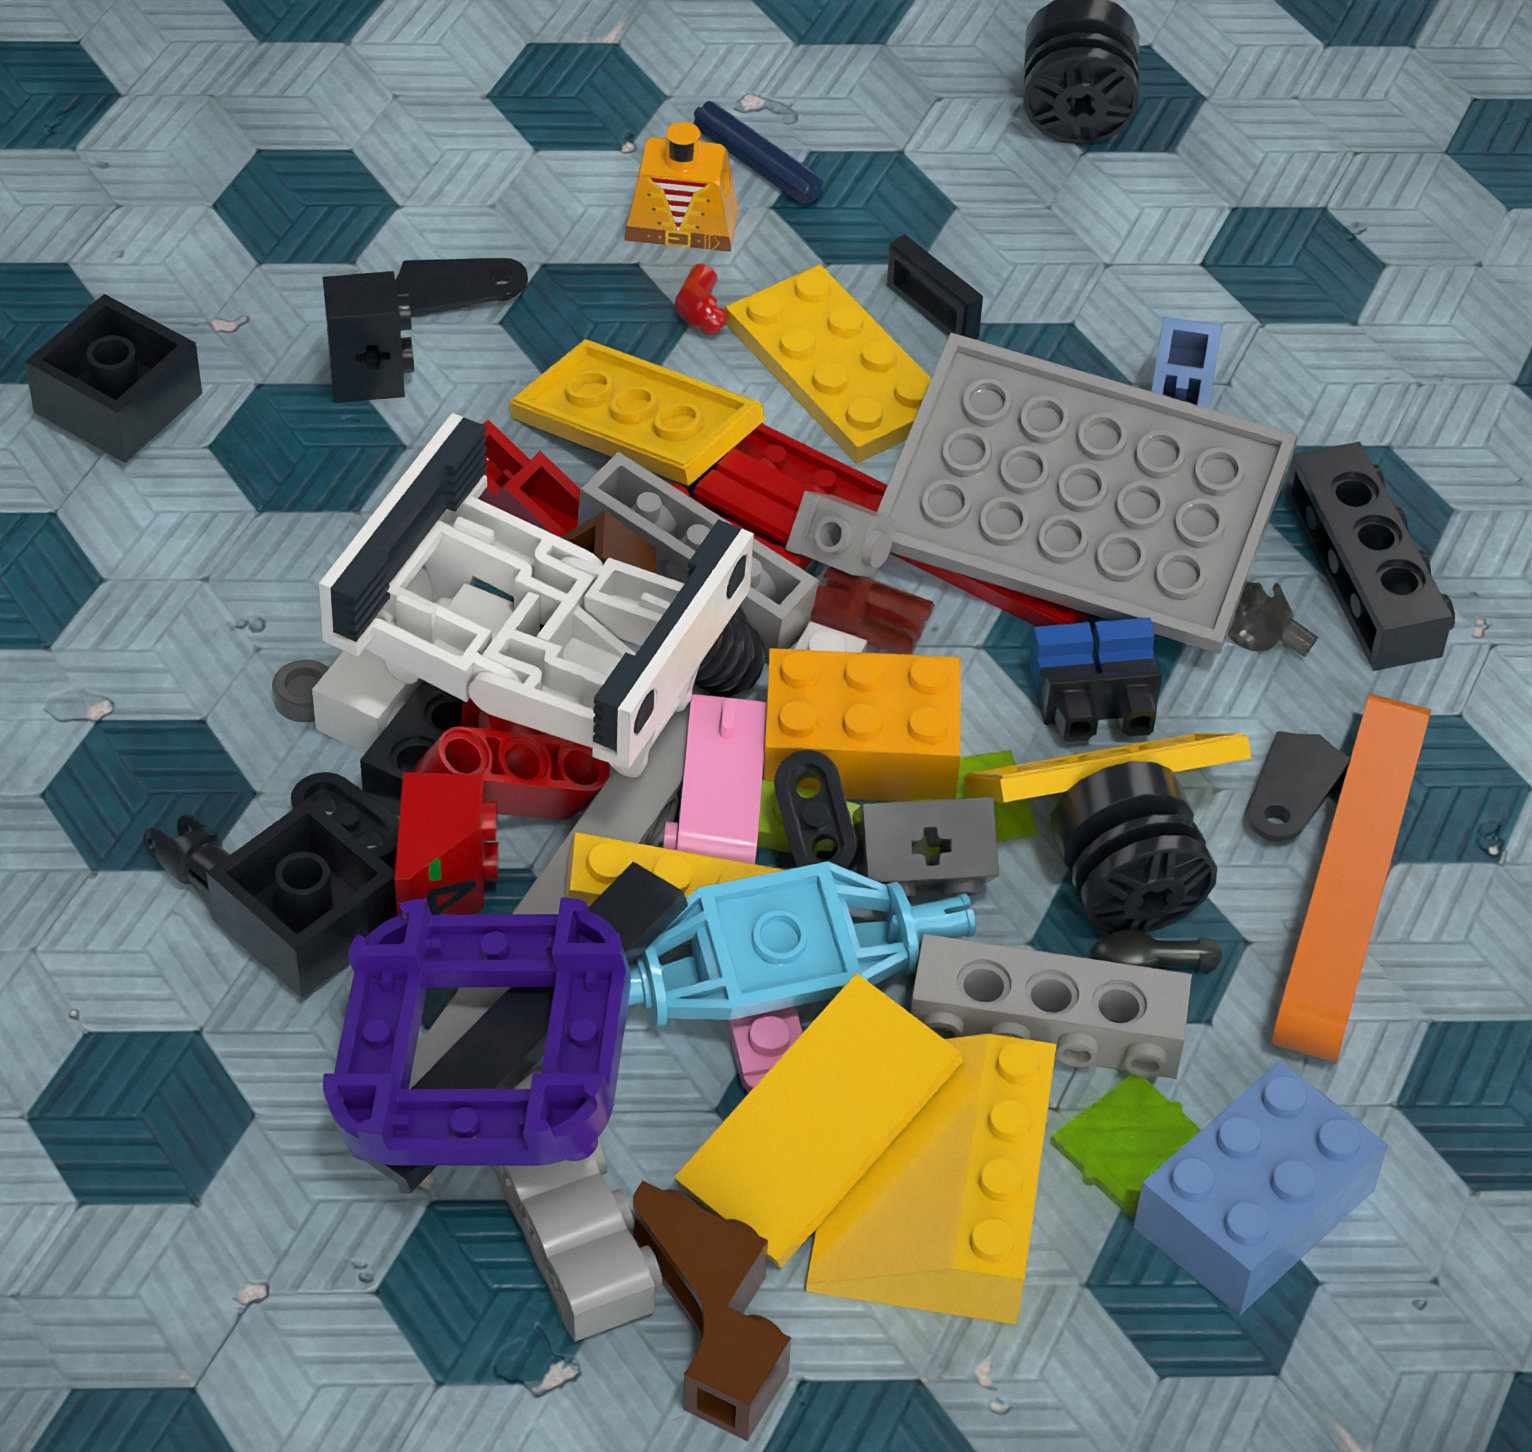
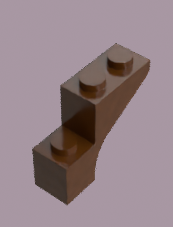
(713, 1275)

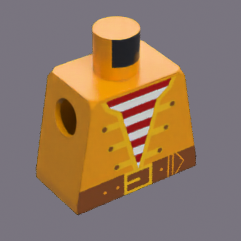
(683, 193)

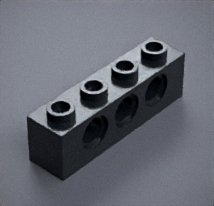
(1369, 556)

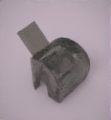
(1265, 620)

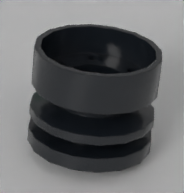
(1081, 70)
(1133, 847)

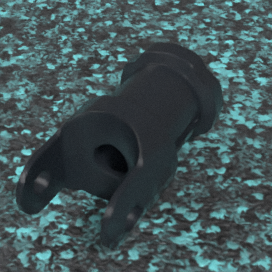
(189, 854)

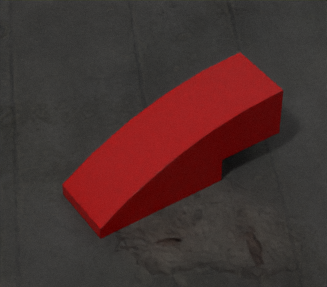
(527, 487)

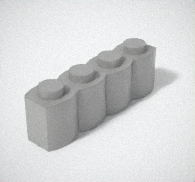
(582, 1240)

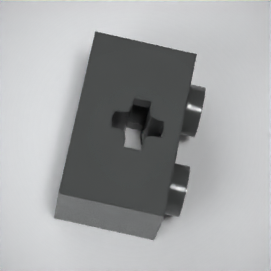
(958, 826)

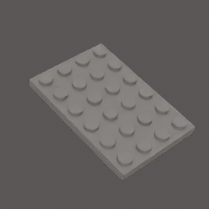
(1085, 491)

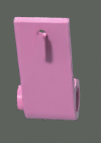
(721, 779)

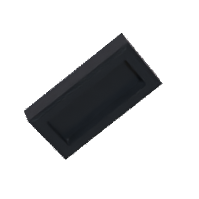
(933, 289)

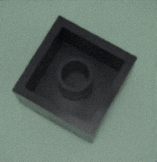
(114, 377)
(302, 896)

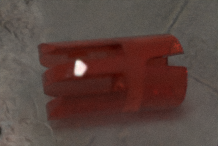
(871, 611)

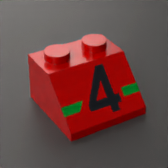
(445, 842)

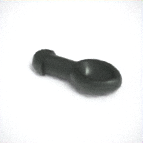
(1142, 950)

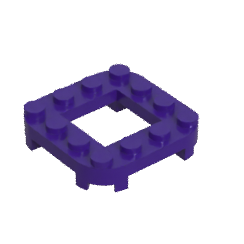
(481, 1127)

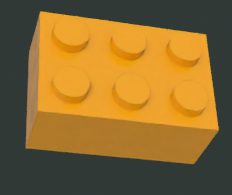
(876, 716)

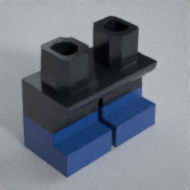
(1096, 676)

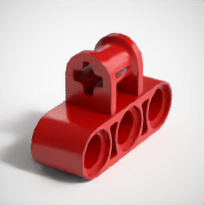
(520, 765)

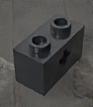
(365, 336)

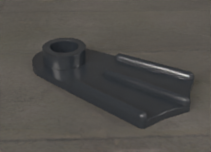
(458, 283)
(1294, 784)

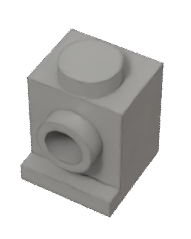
(841, 534)

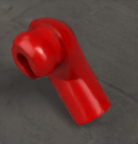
(696, 303)

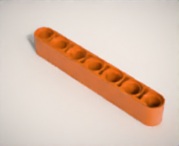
(1351, 879)

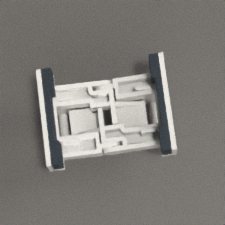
(475, 645)

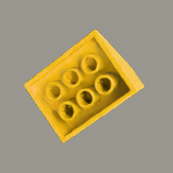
(952, 1197)

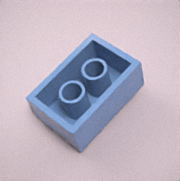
(1259, 1186)

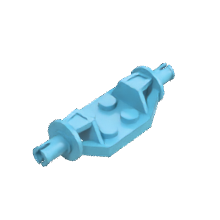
(785, 943)

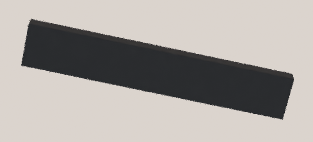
(515, 1028)

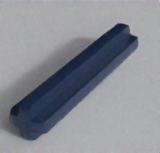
(758, 153)

